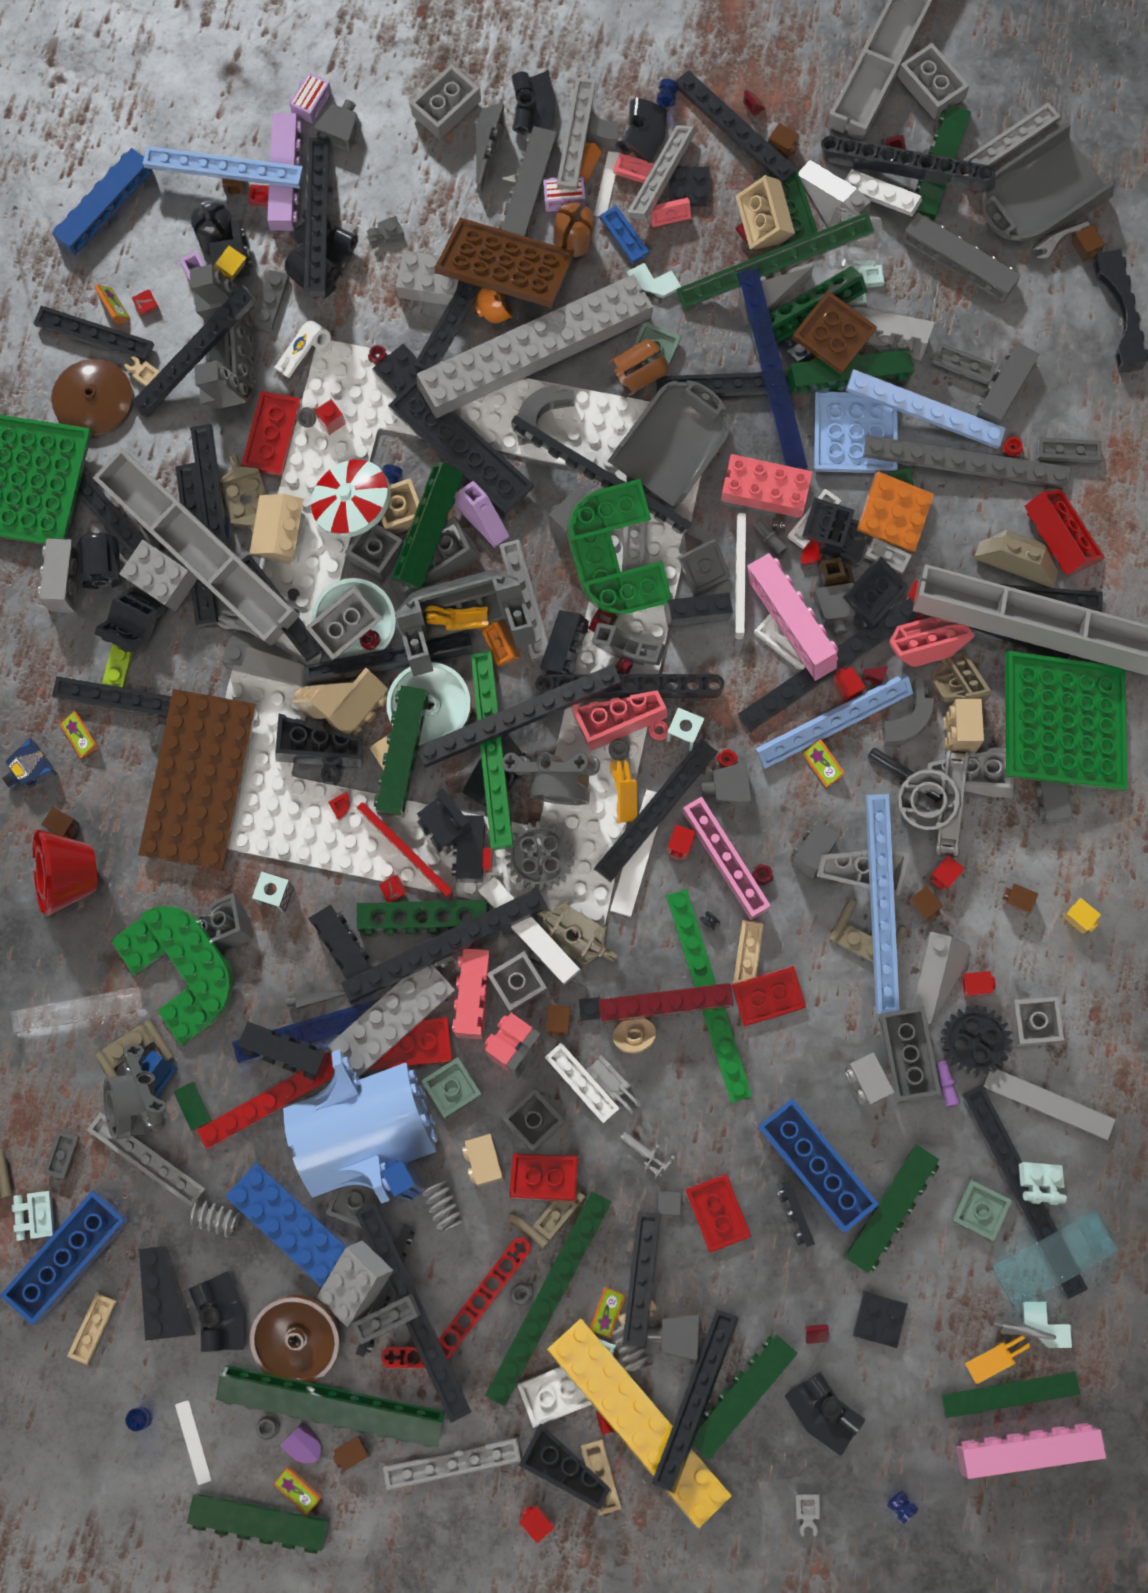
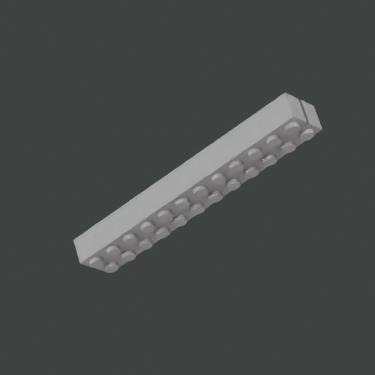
(878, 66)
(534, 346)
(196, 547)
(1032, 619)

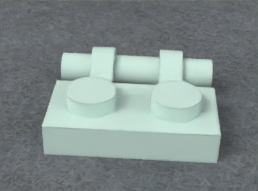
(1042, 1176)
(40, 1215)

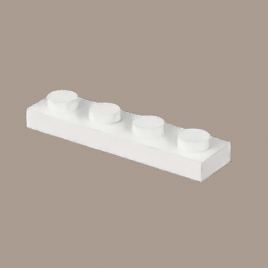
(884, 193)
(582, 1083)

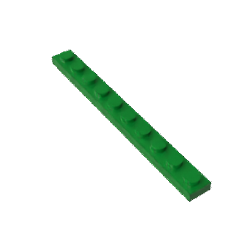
(492, 754)
(702, 975)

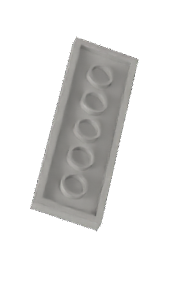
(392, 1018)

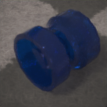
(667, 89)
(392, 473)
(135, 1421)
(902, 1507)

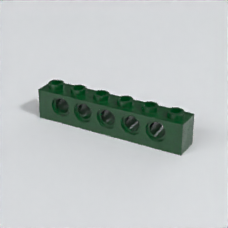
(787, 318)
(368, 911)

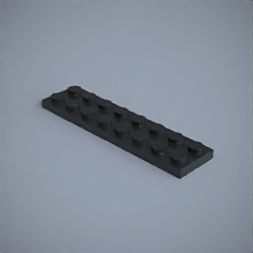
(463, 449)

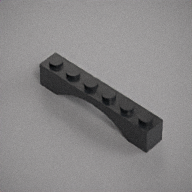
(1112, 274)

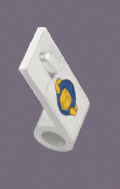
(309, 335)

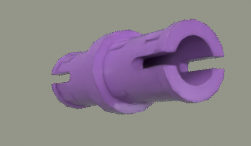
(947, 1084)

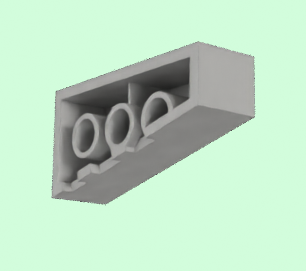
(898, 332)

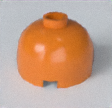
(493, 306)

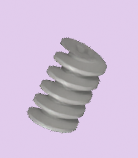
(442, 1207)
(214, 1219)
(633, 1355)

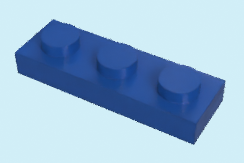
(624, 234)

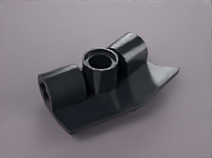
(540, 94)
(644, 129)
(339, 242)
(475, 785)
(222, 1298)
(809, 1404)

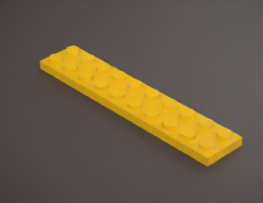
(634, 1418)

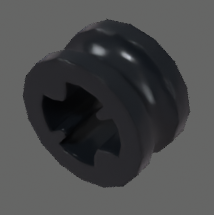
(325, 778)
(709, 920)

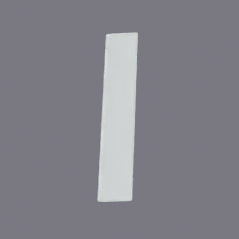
(606, 184)
(193, 1442)

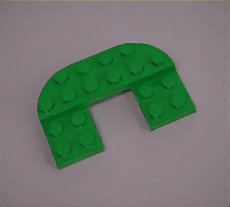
(596, 557)
(195, 957)

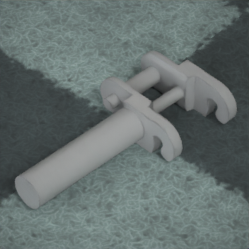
(637, 1146)

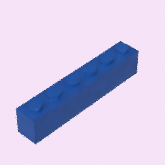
(101, 202)
(403, 1180)

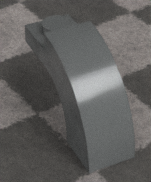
(602, 132)
(620, 644)

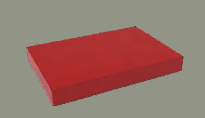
(768, 995)
(544, 1177)
(718, 1213)

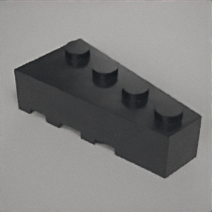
(315, 745)
(340, 941)
(285, 1050)
(162, 1297)
(560, 1467)

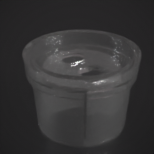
(859, 253)

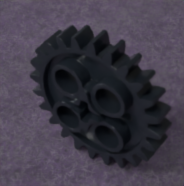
(985, 1024)

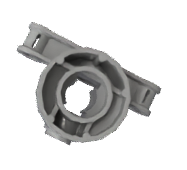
(947, 818)

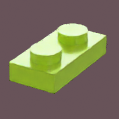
(117, 667)

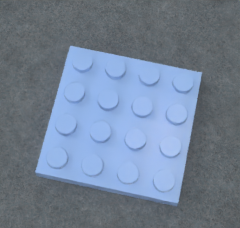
(840, 432)

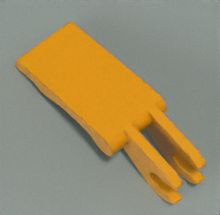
(458, 618)
(626, 792)
(994, 1360)

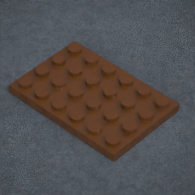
(505, 262)

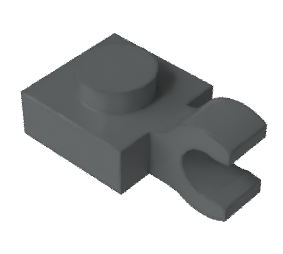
(387, 229)

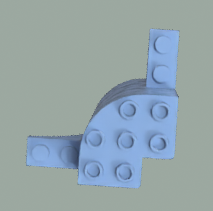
(359, 1128)

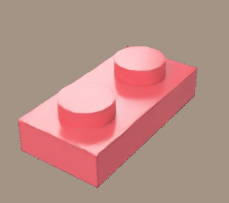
(632, 168)
(670, 212)

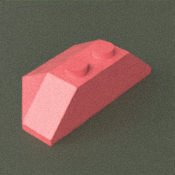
(929, 640)

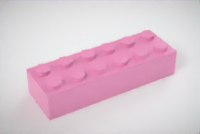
(792, 616)
(1030, 1452)

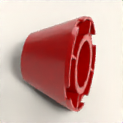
(63, 871)

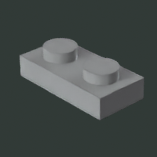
(894, 557)

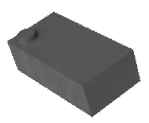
(910, 1054)

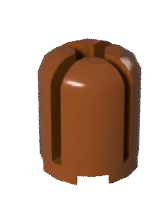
(574, 228)
(635, 357)

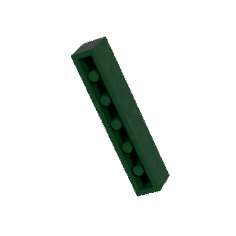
(947, 144)
(820, 377)
(427, 526)
(402, 751)
(892, 1207)
(743, 1395)
(258, 1522)

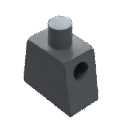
(338, 125)
(833, 607)
(729, 786)
(677, 1335)

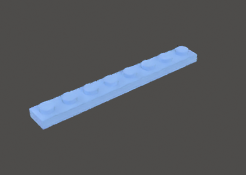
(223, 167)
(925, 409)
(834, 720)

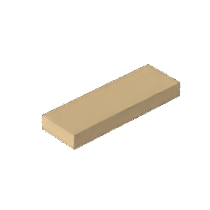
(748, 950)
(92, 1329)
(597, 1461)

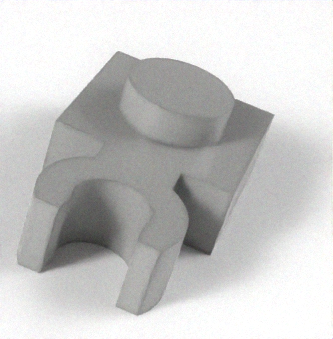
(807, 1509)

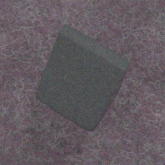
(688, 543)

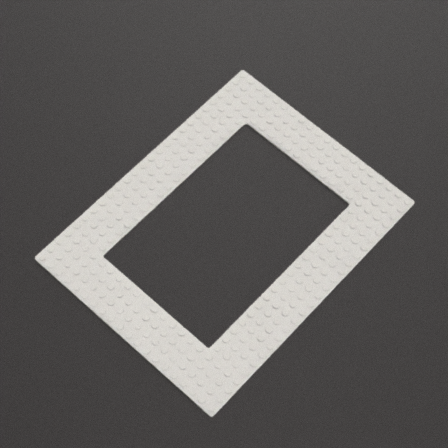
(291, 815)

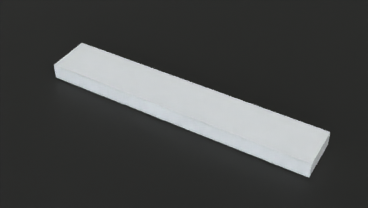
(740, 576)
(633, 872)
(533, 935)

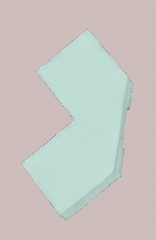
(873, 278)
(661, 286)
(1036, 1316)

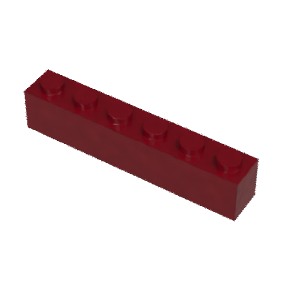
(666, 1003)

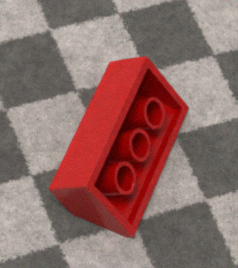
(1063, 531)

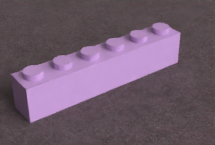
(284, 150)

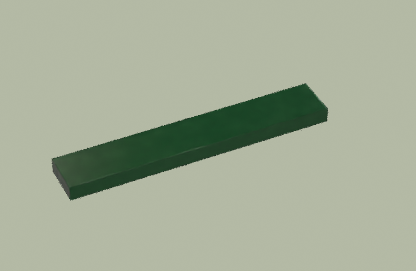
(1010, 1394)

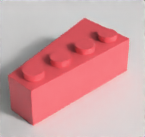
(617, 718)
(472, 994)

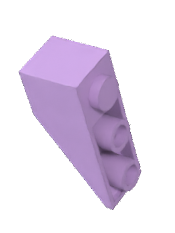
(481, 514)

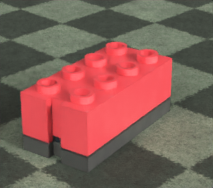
(766, 487)
(513, 1045)

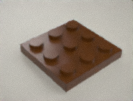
(834, 332)

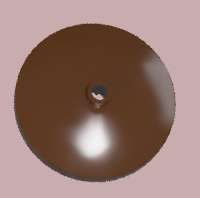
(93, 396)
(284, 1354)

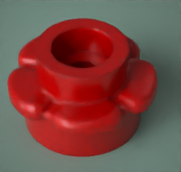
(1017, 443)
(726, 754)

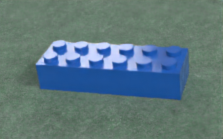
(817, 1166)
(287, 1223)
(64, 1258)

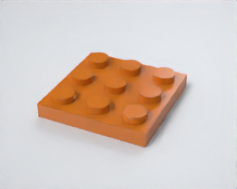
(895, 512)

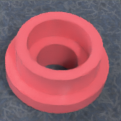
(661, 724)

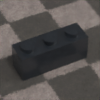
(698, 610)
(564, 643)
(470, 852)

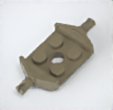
(235, 485)
(591, 937)

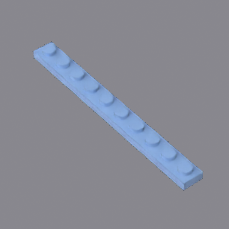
(882, 903)

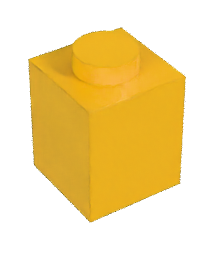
(230, 263)
(1082, 916)

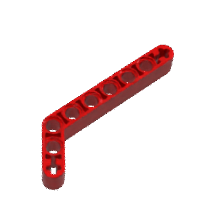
(468, 1308)

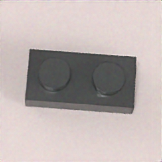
(61, 1155)

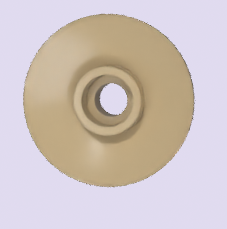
(634, 1035)

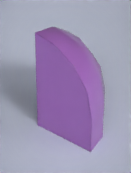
(302, 1445)

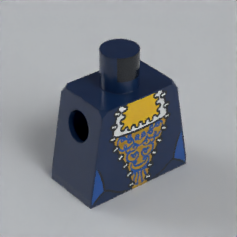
(28, 766)

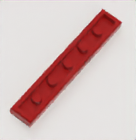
(411, 856)

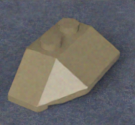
(1019, 556)
(959, 679)

